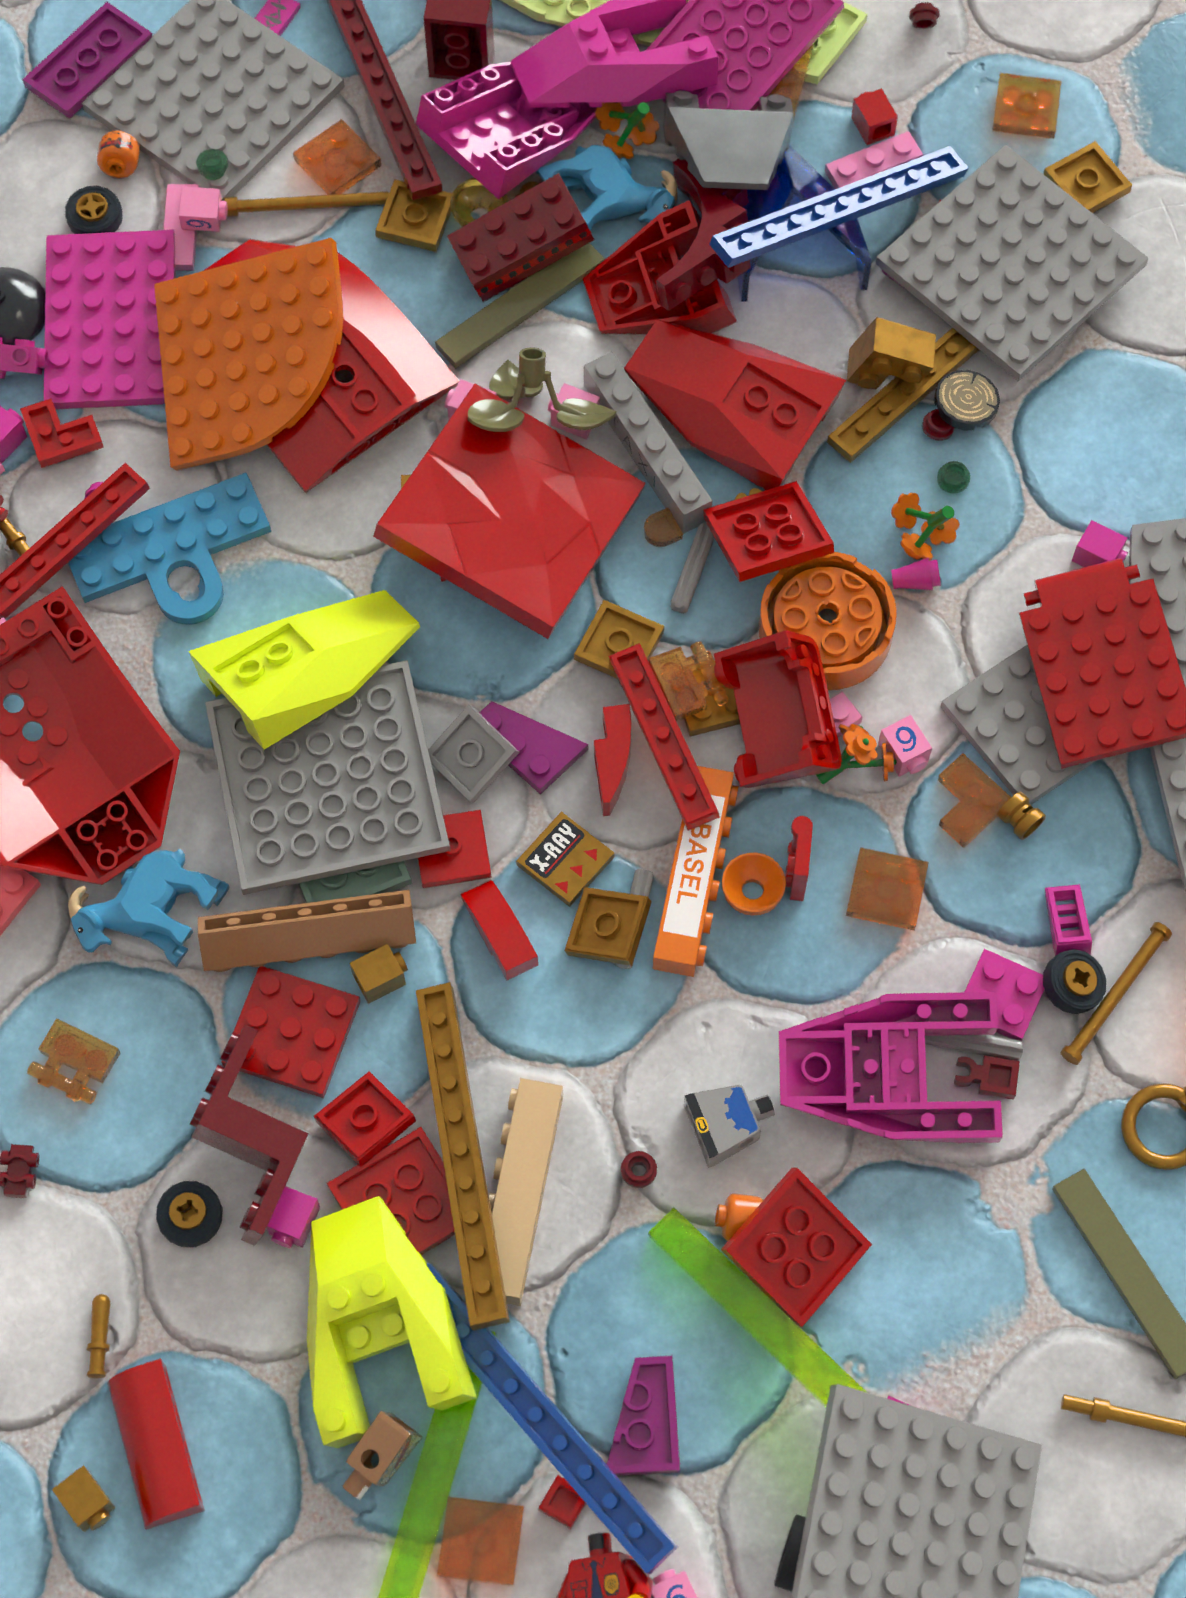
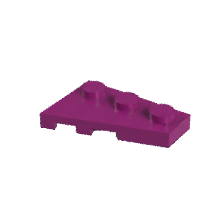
(542, 750)
(647, 1422)

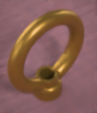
(1129, 1132)

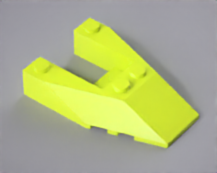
(365, 1299)

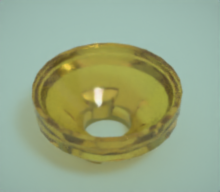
(471, 196)

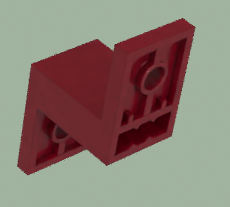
(247, 1135)

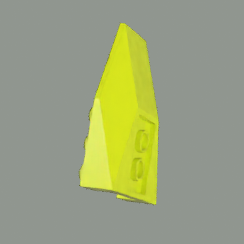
(303, 663)

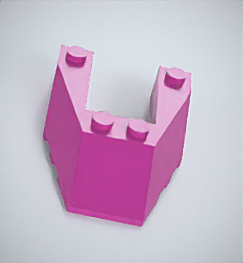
(600, 62)
(870, 1067)

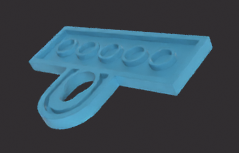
(173, 537)

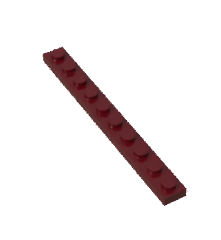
(386, 98)

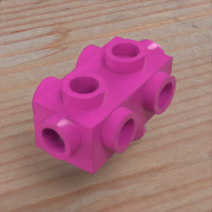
(22, 357)

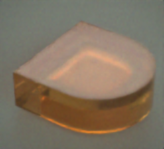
(662, 529)

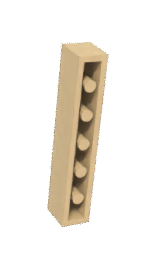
(523, 1178)

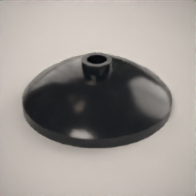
(20, 305)

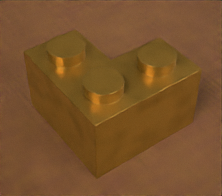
(890, 350)

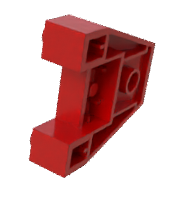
(625, 283)

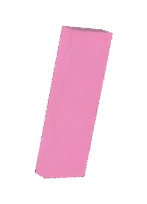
(184, 239)

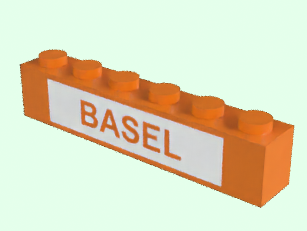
(693, 882)

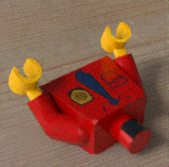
(605, 1574)

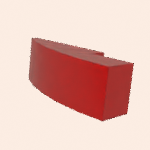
(613, 755)
(500, 929)

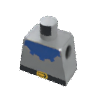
(725, 1120)

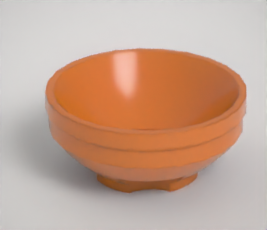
(757, 869)

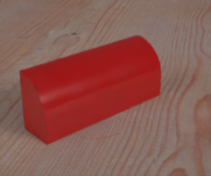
(155, 1444)

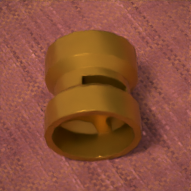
(1021, 815)

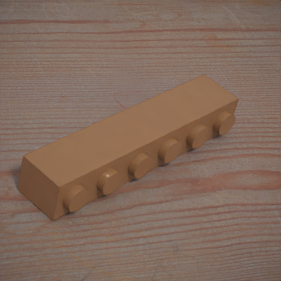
(306, 931)

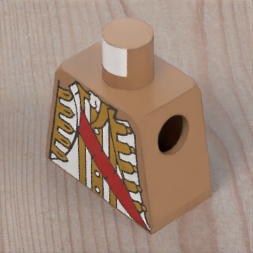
(391, 1441)

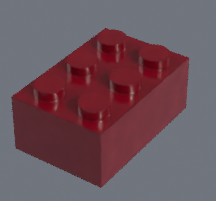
(458, 37)

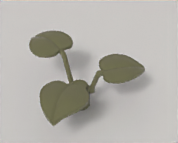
(527, 381)

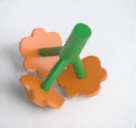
(640, 127)
(938, 527)
(862, 747)

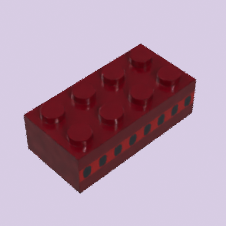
(520, 237)

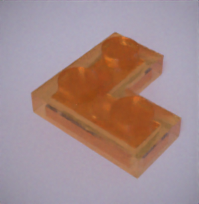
(978, 798)

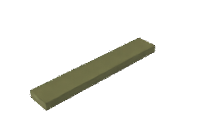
(517, 305)
(1125, 1268)

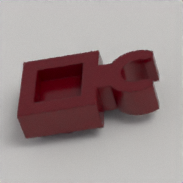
(995, 1076)

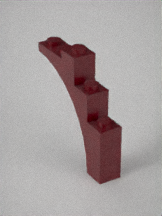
(701, 265)

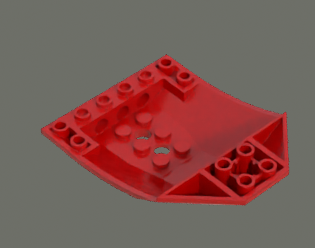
(392, 379)
(107, 750)

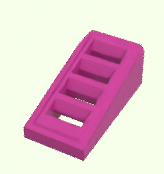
(1070, 939)

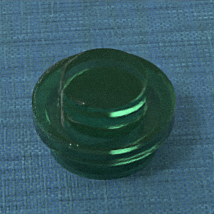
(212, 164)
(953, 477)

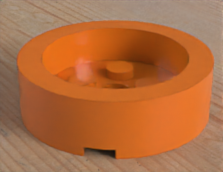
(865, 610)

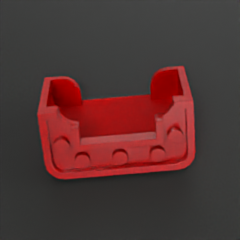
(780, 708)

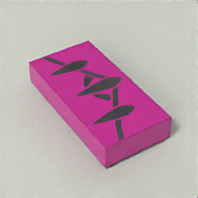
(278, 14)

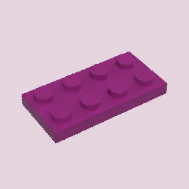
(86, 59)

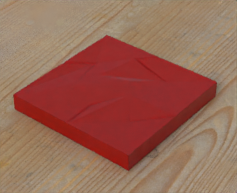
(510, 514)

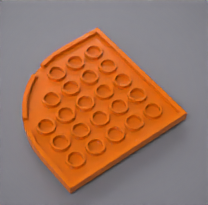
(246, 349)

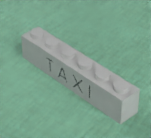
(648, 442)

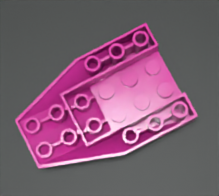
(493, 131)

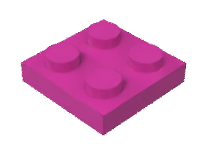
(1016, 988)

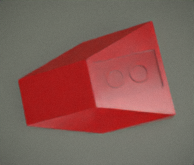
(734, 398)

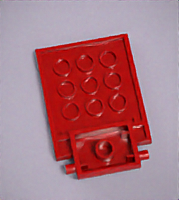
(1104, 662)

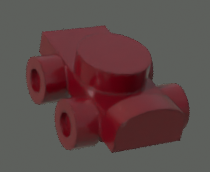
(19, 1173)

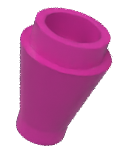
(918, 575)

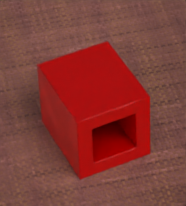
(874, 116)

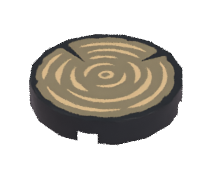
(966, 399)

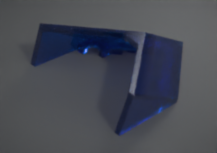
(792, 184)

